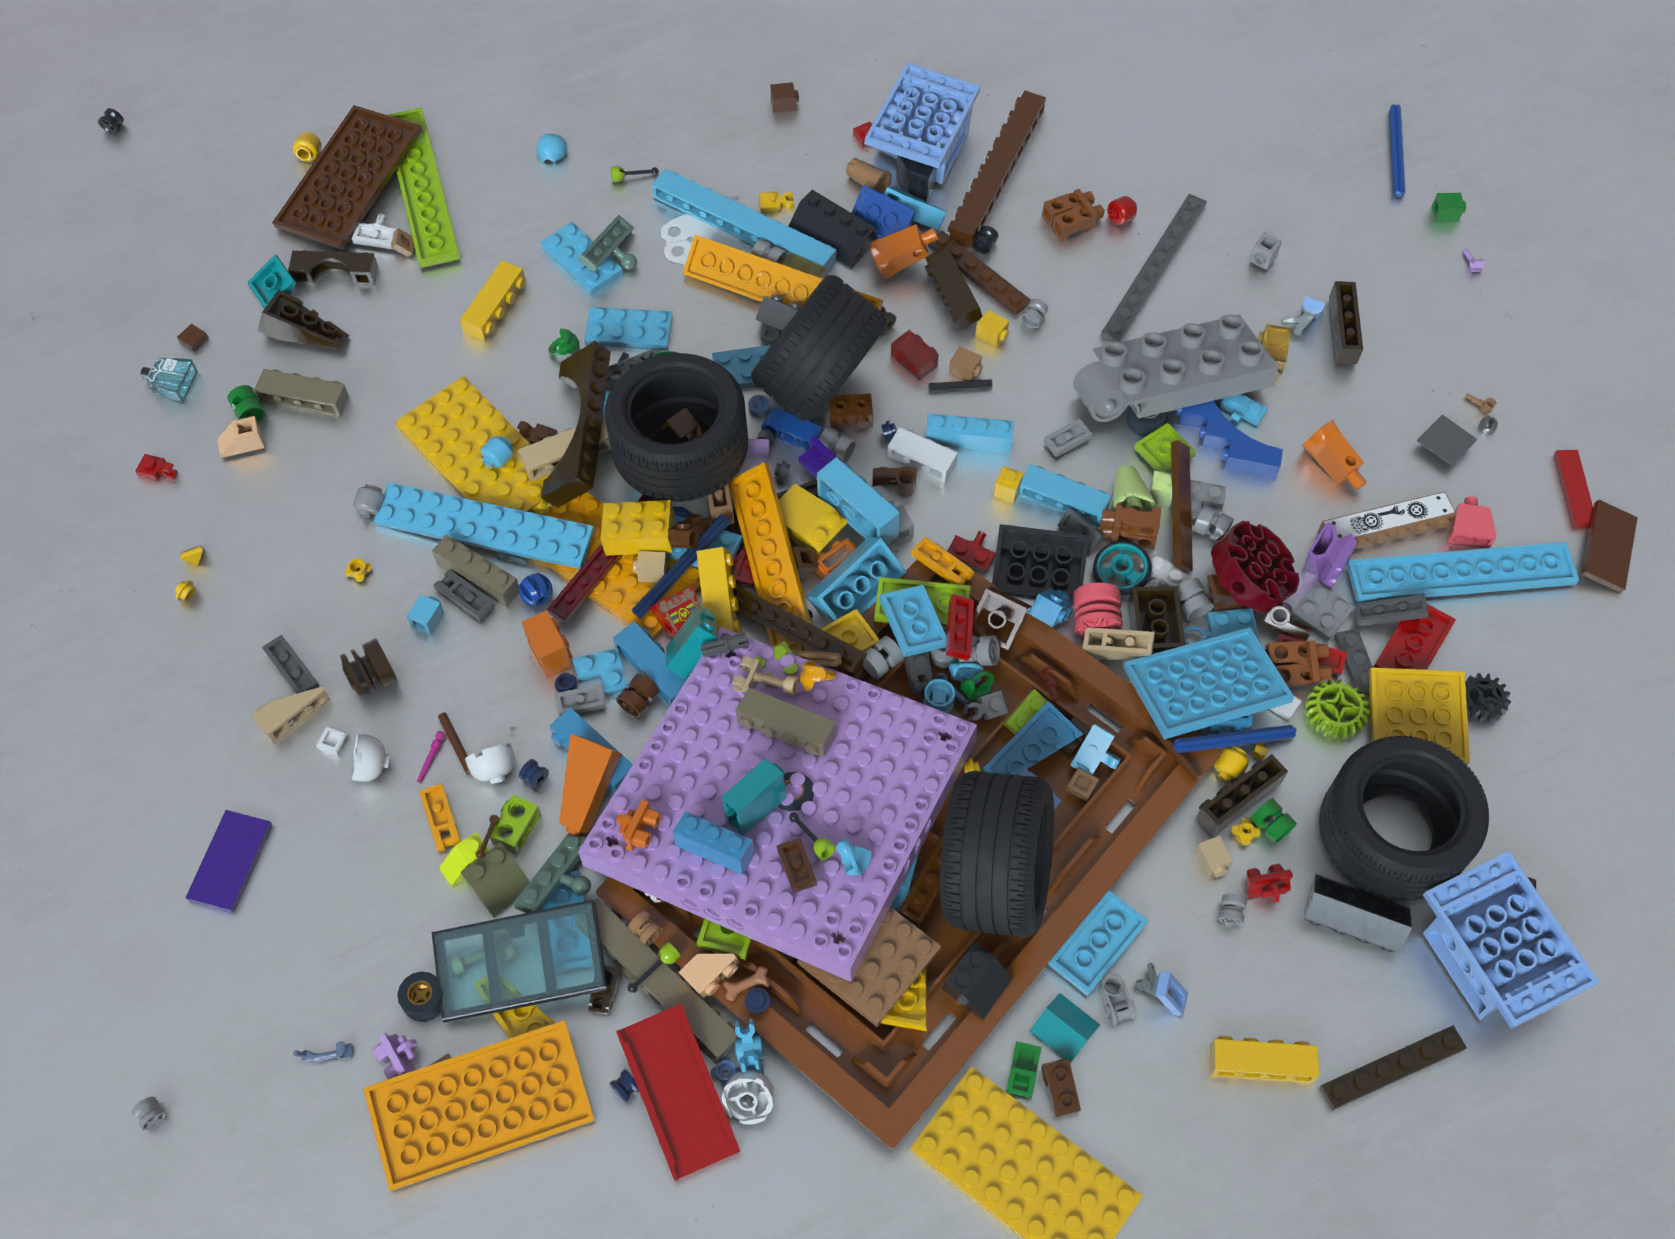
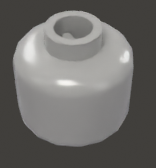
(368, 500)

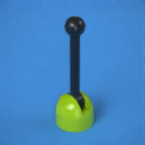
(619, 174)
(823, 846)
(667, 955)

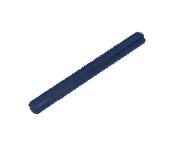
(680, 567)

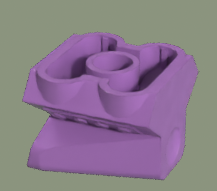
(1329, 555)

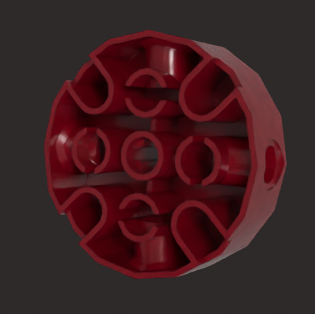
(1254, 566)

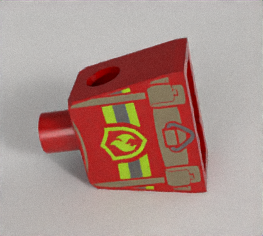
(675, 610)

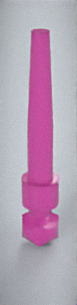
(435, 746)

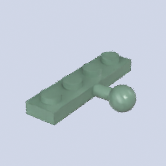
(607, 244)
(552, 875)

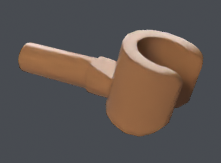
(1485, 406)

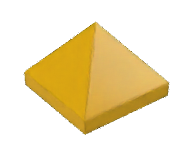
(192, 555)

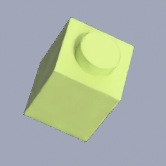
(1161, 488)

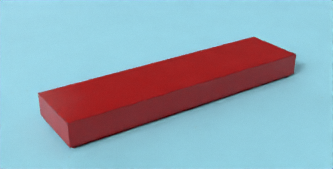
(1574, 487)

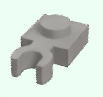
(989, 706)

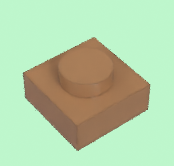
(402, 242)
(1082, 784)

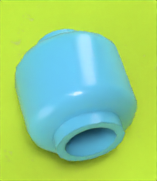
(496, 452)

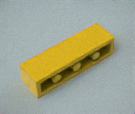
(493, 300)
(718, 586)
(1264, 1060)

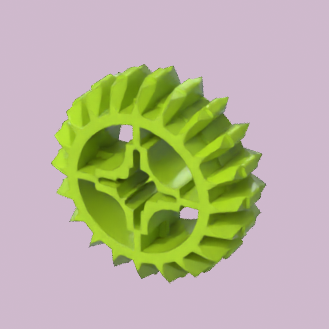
(1326, 716)

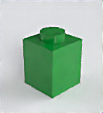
(1448, 207)

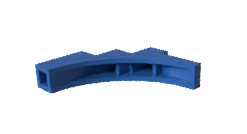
(1239, 450)

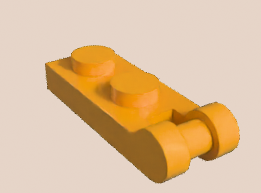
(941, 562)
(439, 816)

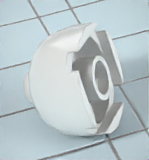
(368, 758)
(492, 763)
(748, 1097)

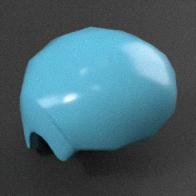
(551, 147)

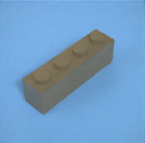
(301, 392)
(476, 570)
(786, 722)

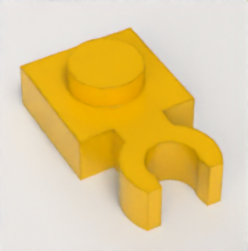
(773, 202)

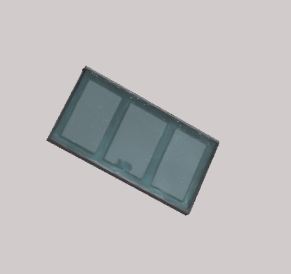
(519, 961)

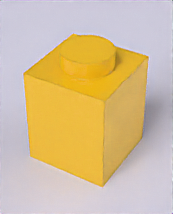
(992, 328)
(1008, 484)

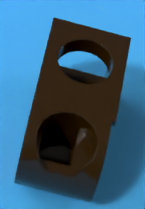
(603, 1001)

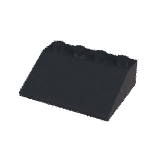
(1039, 560)

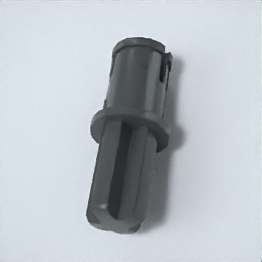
(724, 644)

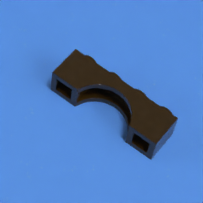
(310, 265)

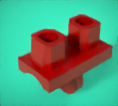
(1270, 884)

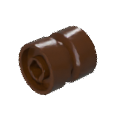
(640, 693)

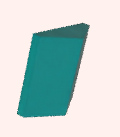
(270, 279)
(1064, 1027)

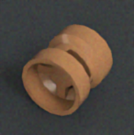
(645, 928)

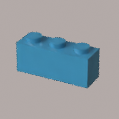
(713, 842)

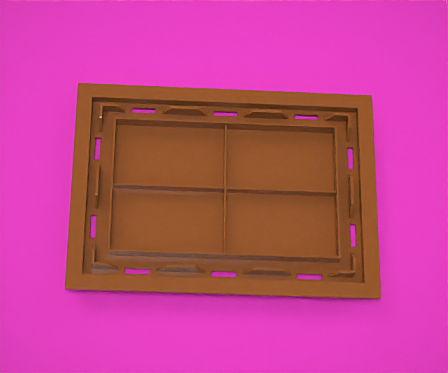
(884, 1069)

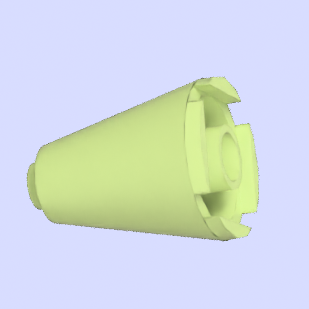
(1131, 491)

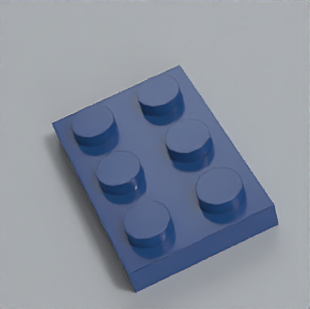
(882, 212)

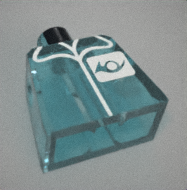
(170, 377)

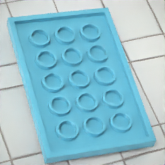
(1207, 682)

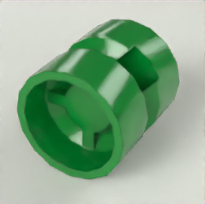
(246, 403)
(1277, 828)

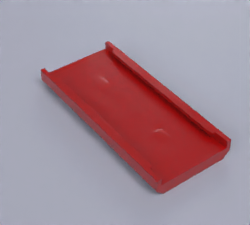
(678, 1091)

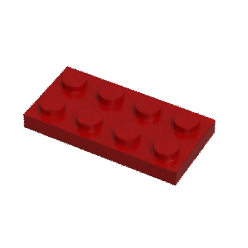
(1416, 641)

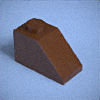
(1219, 596)

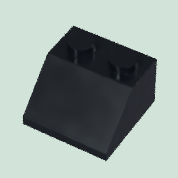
(915, 178)
(977, 981)

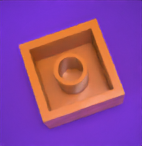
(547, 643)

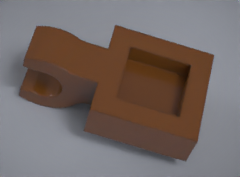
(535, 434)

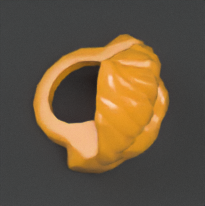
(812, 673)

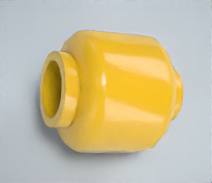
(307, 146)
(1231, 763)

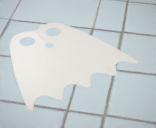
(690, 227)

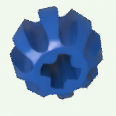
(535, 589)

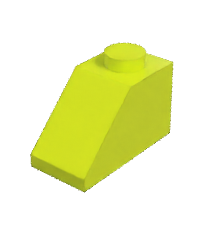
(461, 857)

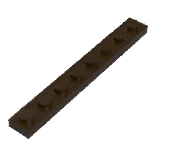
(797, 629)

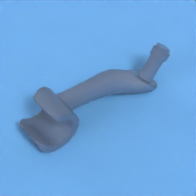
(959, 696)
(342, 1051)

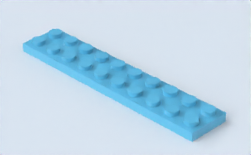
(485, 525)
(1462, 572)

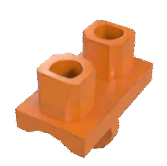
(633, 825)

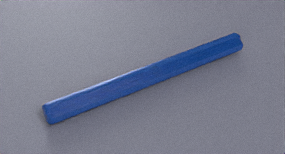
(1397, 151)
(1234, 738)

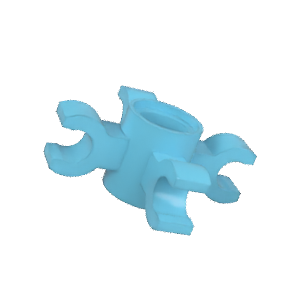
(749, 1047)

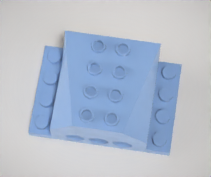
(925, 118)
(1504, 943)

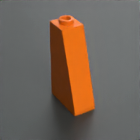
(585, 783)

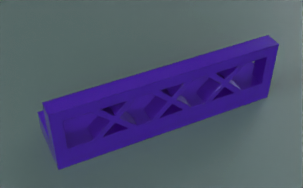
(816, 457)

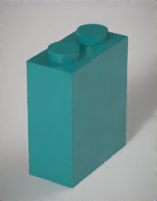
(684, 649)
(754, 796)

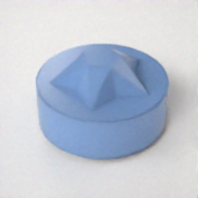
(758, 405)

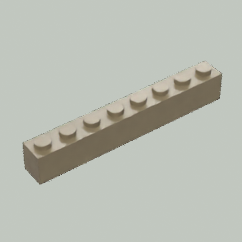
(664, 986)

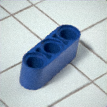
(791, 429)

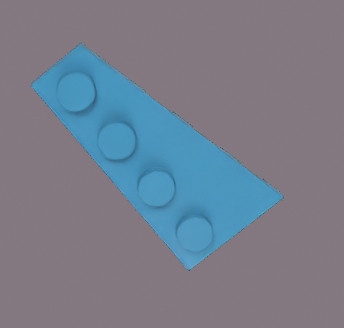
(1034, 742)

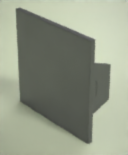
(1447, 440)

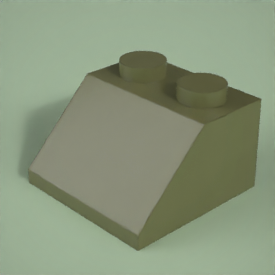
(495, 879)

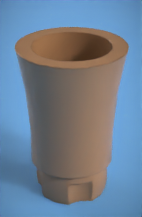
(868, 175)

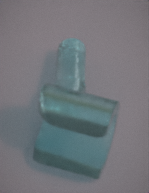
(504, 557)

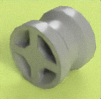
(148, 1113)

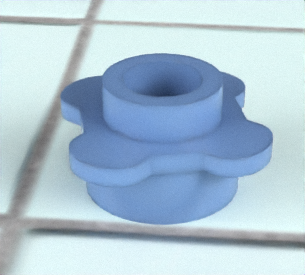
(718, 1071)

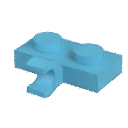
(1243, 409)
(1094, 750)

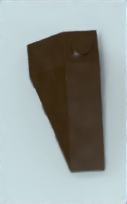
(292, 322)

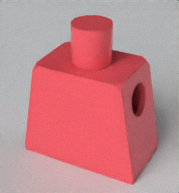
(1472, 525)

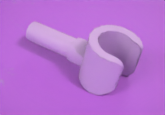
(1475, 264)

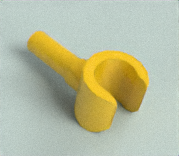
(1260, 751)

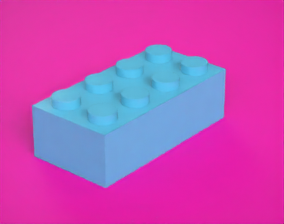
(858, 502)
(855, 580)

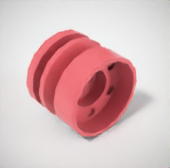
(1097, 607)

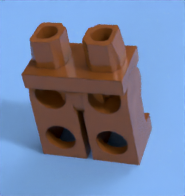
(1071, 213)
(1131, 525)
(1304, 661)

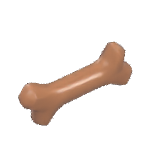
(734, 989)

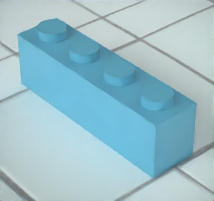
(970, 433)
(1063, 493)

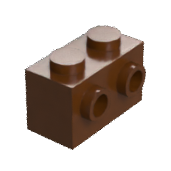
(851, 411)

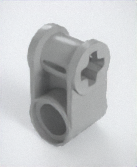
(1117, 1004)

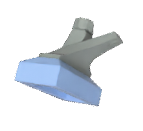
(1311, 310)
(1165, 988)

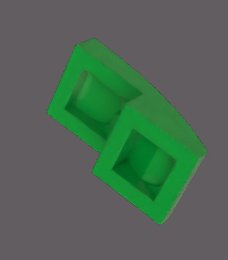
(1023, 1069)

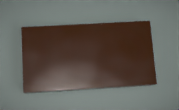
(1609, 546)

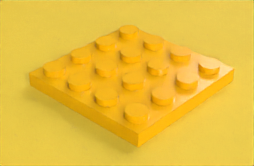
(1420, 706)

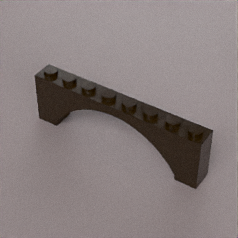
(577, 467)

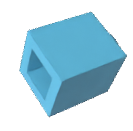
(425, 614)

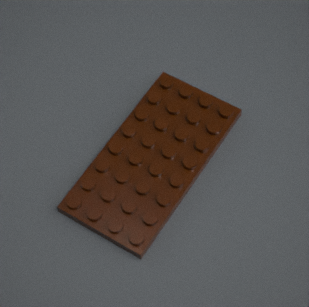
(347, 177)

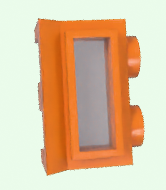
(829, 561)

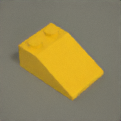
(810, 519)

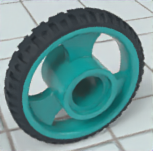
(1125, 550)

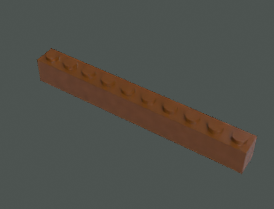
(997, 168)

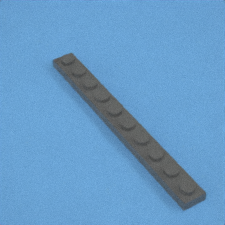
(1153, 269)

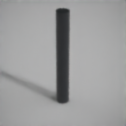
(959, 385)

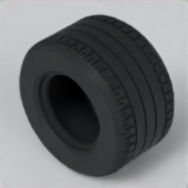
(819, 348)
(655, 393)
(1433, 782)
(997, 853)

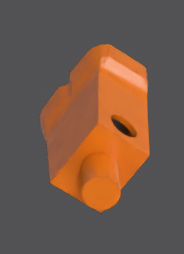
(901, 249)
(1335, 455)

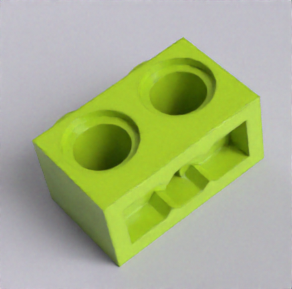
(520, 826)

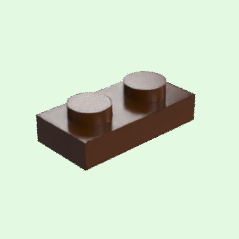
(796, 865)

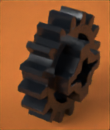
(1486, 698)

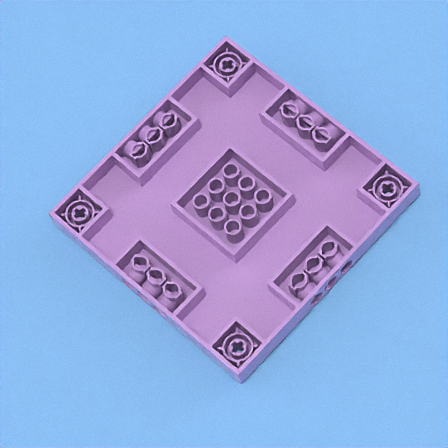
(872, 787)

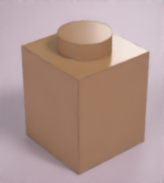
(965, 364)

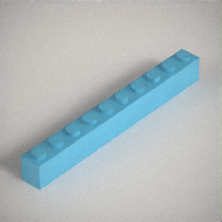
(738, 219)

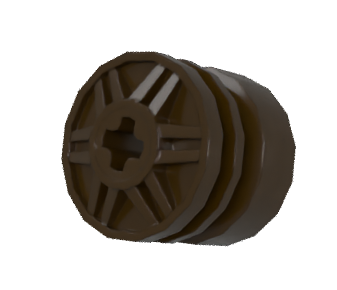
(368, 668)

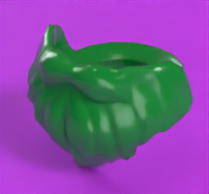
(565, 344)
(971, 691)

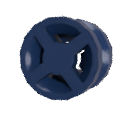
(533, 773)
(624, 1085)

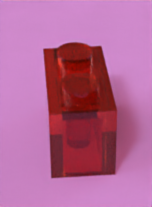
(914, 354)

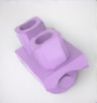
(399, 1051)

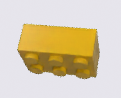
(637, 527)

